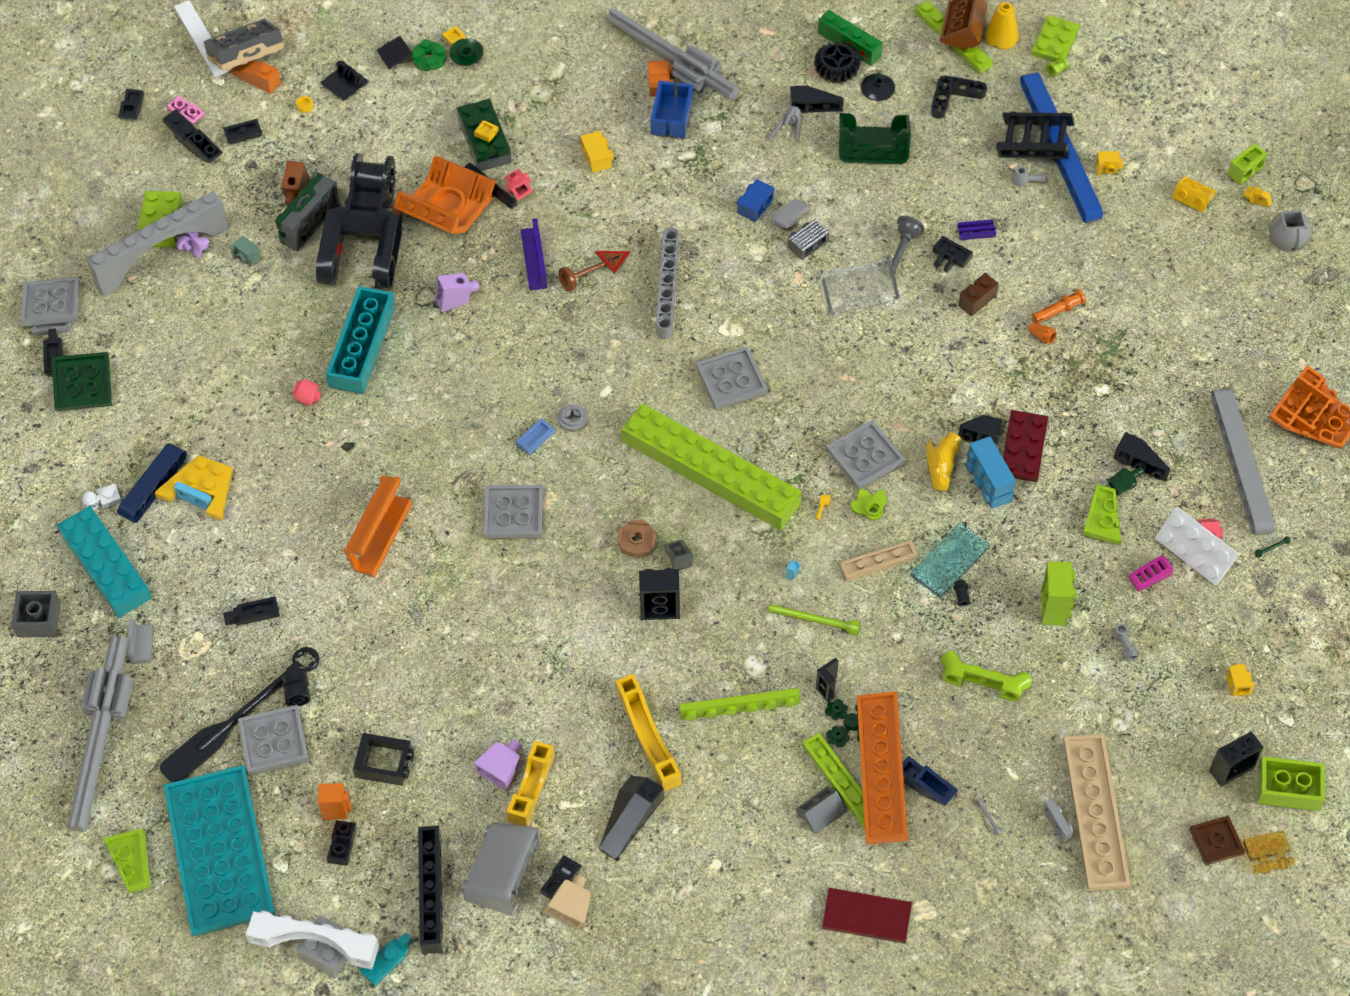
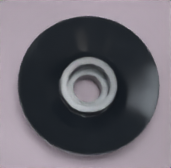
(877, 87)

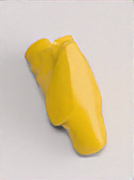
(942, 459)

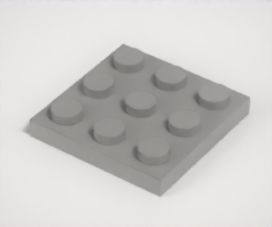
(50, 301)
(731, 378)
(865, 454)
(513, 511)
(273, 740)

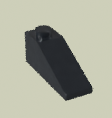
(814, 100)

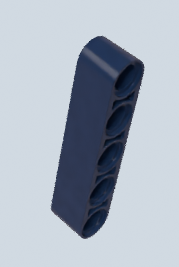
(157, 474)

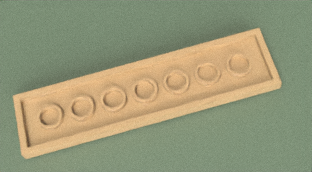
(1096, 812)

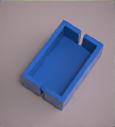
(669, 112)

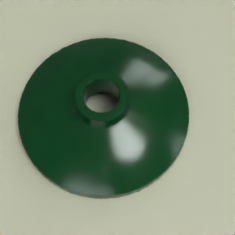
(466, 52)

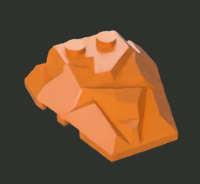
(1313, 410)

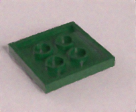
(81, 381)

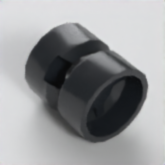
(295, 686)

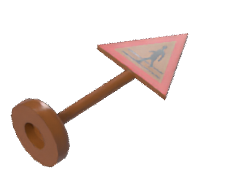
(611, 259)

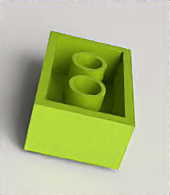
(156, 206)
(1057, 593)
(1291, 783)

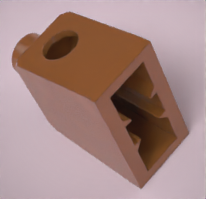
(294, 180)

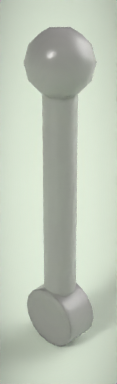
(997, 830)

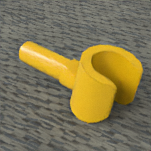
(824, 501)

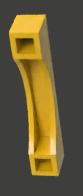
(657, 754)

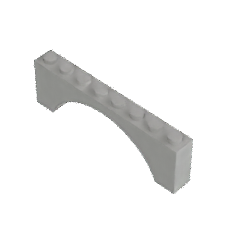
(113, 262)

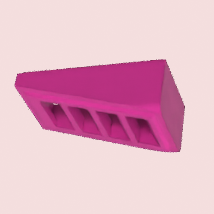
(1161, 566)

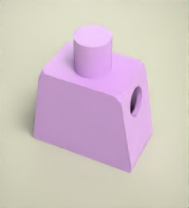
(453, 290)
(500, 764)

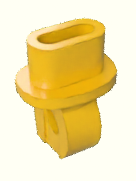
(1258, 196)

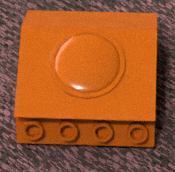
(448, 197)

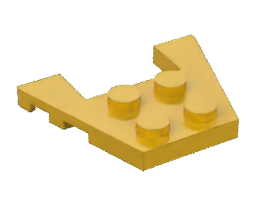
(206, 477)

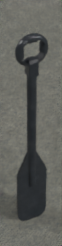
(211, 738)

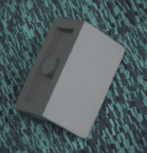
(139, 643)

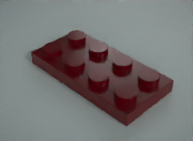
(1025, 444)

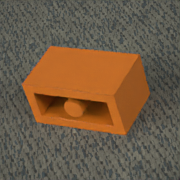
(333, 801)

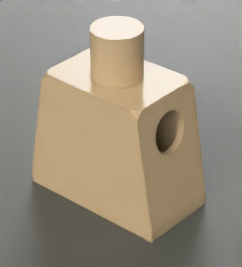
(570, 902)

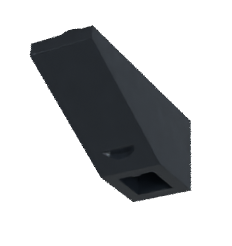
(1137, 453)

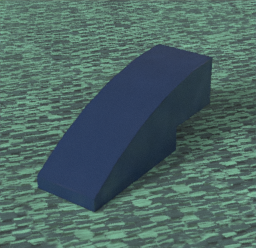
(927, 782)

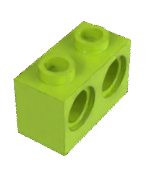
(1247, 164)

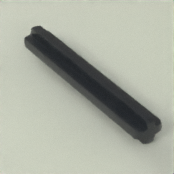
(497, 191)

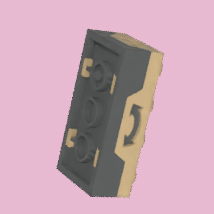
(243, 44)

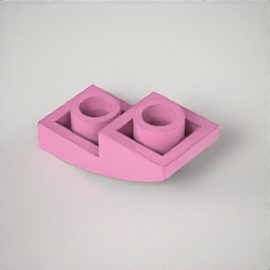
(189, 111)

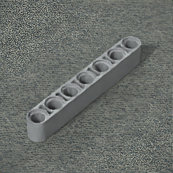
(667, 283)

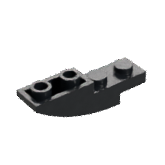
(191, 138)

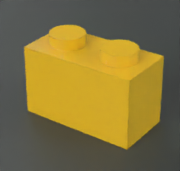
(596, 151)

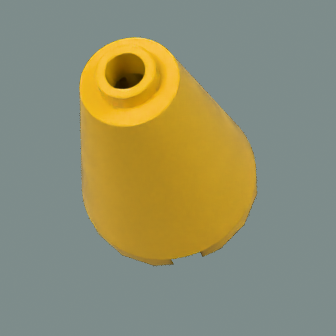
(1003, 27)

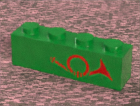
(838, 29)

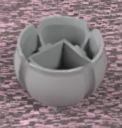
(1290, 237)

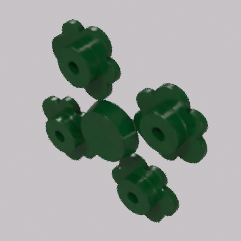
(838, 710)

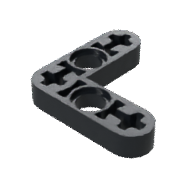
(952, 88)

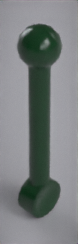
(1258, 553)

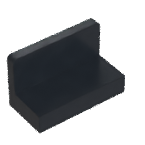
(826, 679)

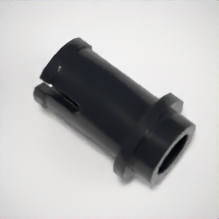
(961, 592)

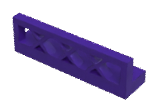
(534, 257)

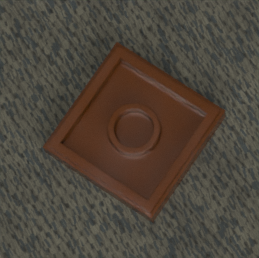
(1217, 840)

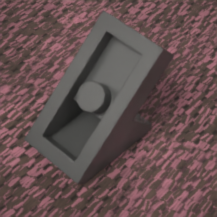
(679, 554)

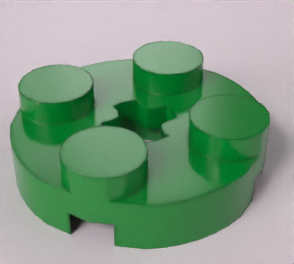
(425, 48)

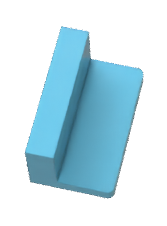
(192, 495)

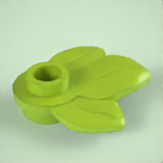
(867, 502)

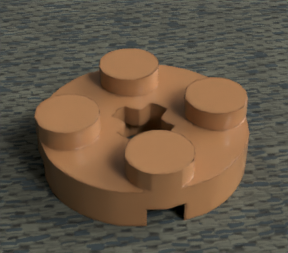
(637, 548)

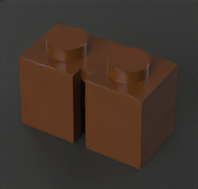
(978, 295)

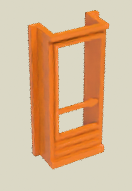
(377, 527)

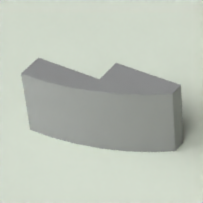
(789, 213)

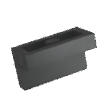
(821, 809)

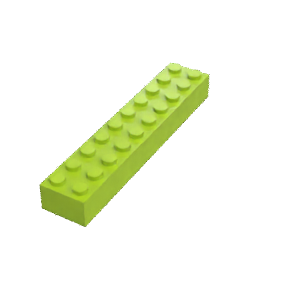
(711, 466)

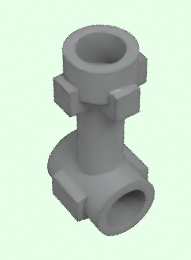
(1120, 634)

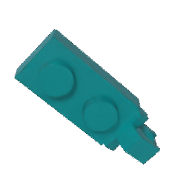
(387, 959)

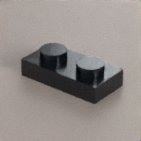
(242, 131)

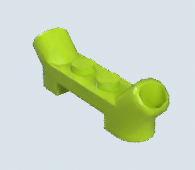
(1010, 686)

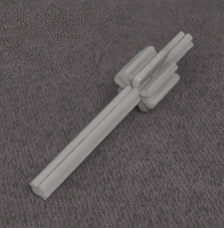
(690, 66)
(107, 700)

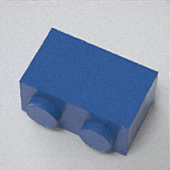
(755, 200)

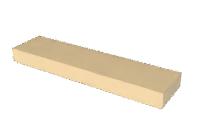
(878, 560)

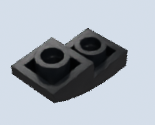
(342, 843)

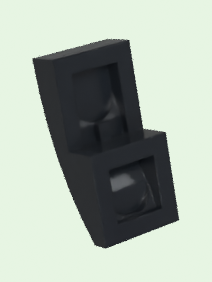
(132, 104)
(564, 870)

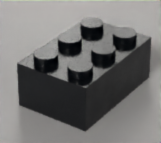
(659, 594)

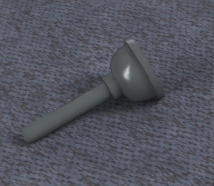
(909, 229)

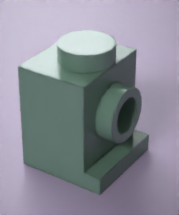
(245, 251)

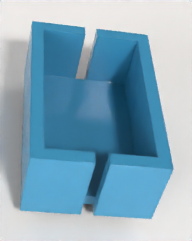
(990, 472)

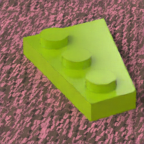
(1103, 517)
(131, 858)

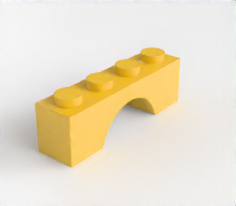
(536, 772)

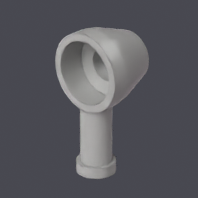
(1021, 177)

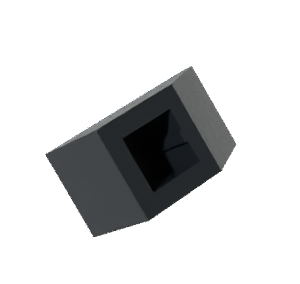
(980, 428)

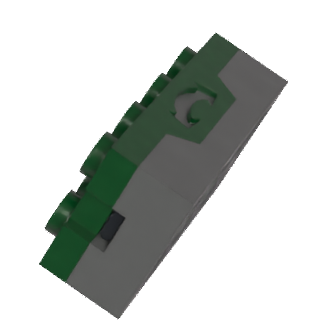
(484, 153)
(306, 212)

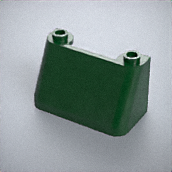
(874, 144)

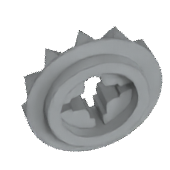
(578, 412)

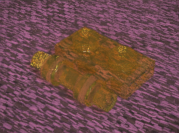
(1266, 846)

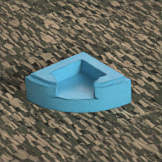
(792, 569)

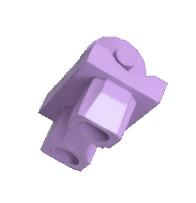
(192, 243)

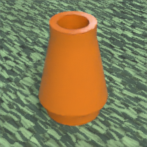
(1043, 333)

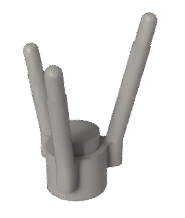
(791, 117)

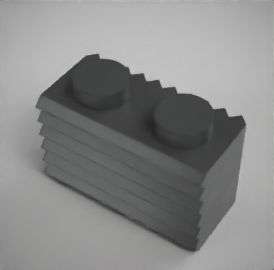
(808, 239)

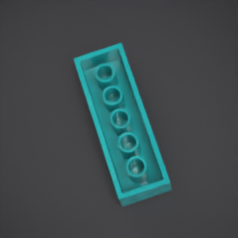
(360, 340)
(104, 561)

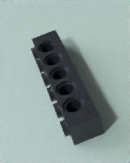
(430, 890)

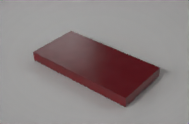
(867, 915)

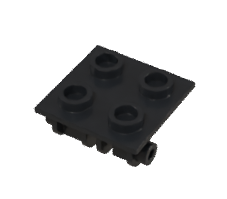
(344, 81)

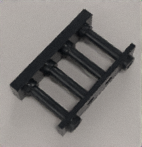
(1030, 149)

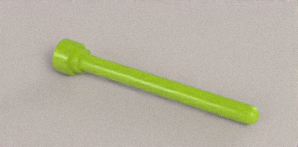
(851, 626)

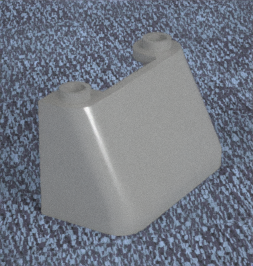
(501, 866)

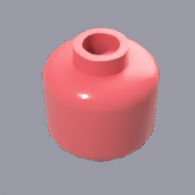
(306, 392)

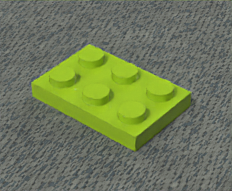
(1055, 38)

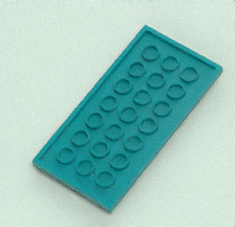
(218, 850)

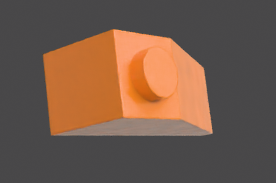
(258, 74)

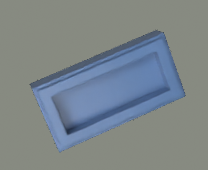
(535, 436)

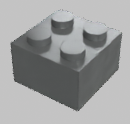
(36, 614)

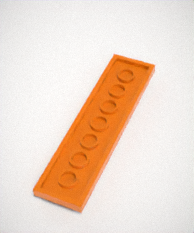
(882, 768)

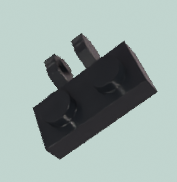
(951, 251)

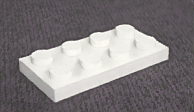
(1196, 546)

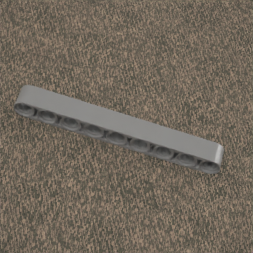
(1242, 461)

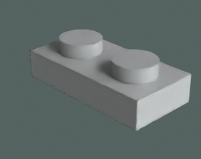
(1054, 815)

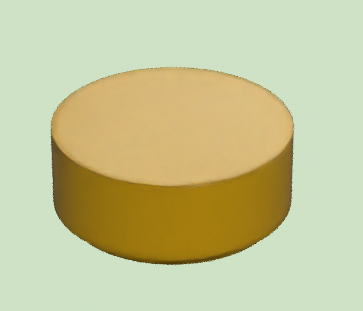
(304, 104)

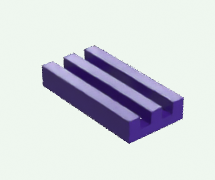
(976, 227)

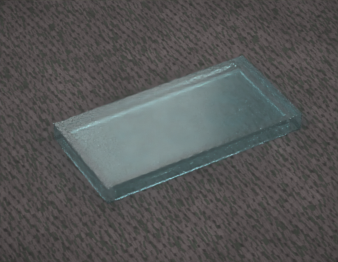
(950, 560)

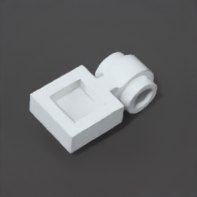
(106, 496)

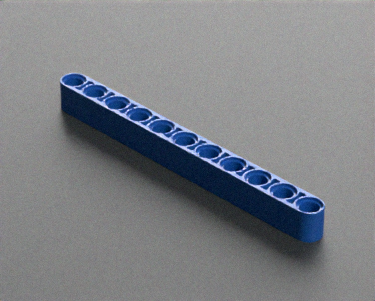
(1071, 168)

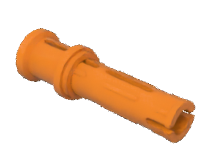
(1065, 304)

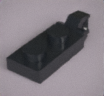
(51, 348)
(252, 612)

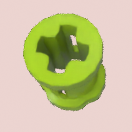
(1059, 65)

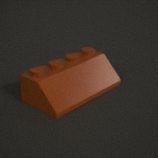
(963, 23)

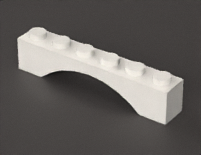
(270, 930)

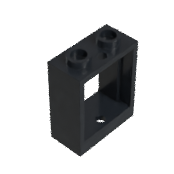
(1239, 755)
(380, 775)

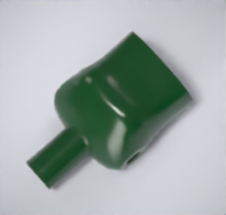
(1124, 480)

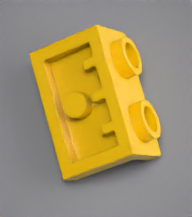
(1193, 193)

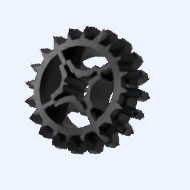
(837, 62)

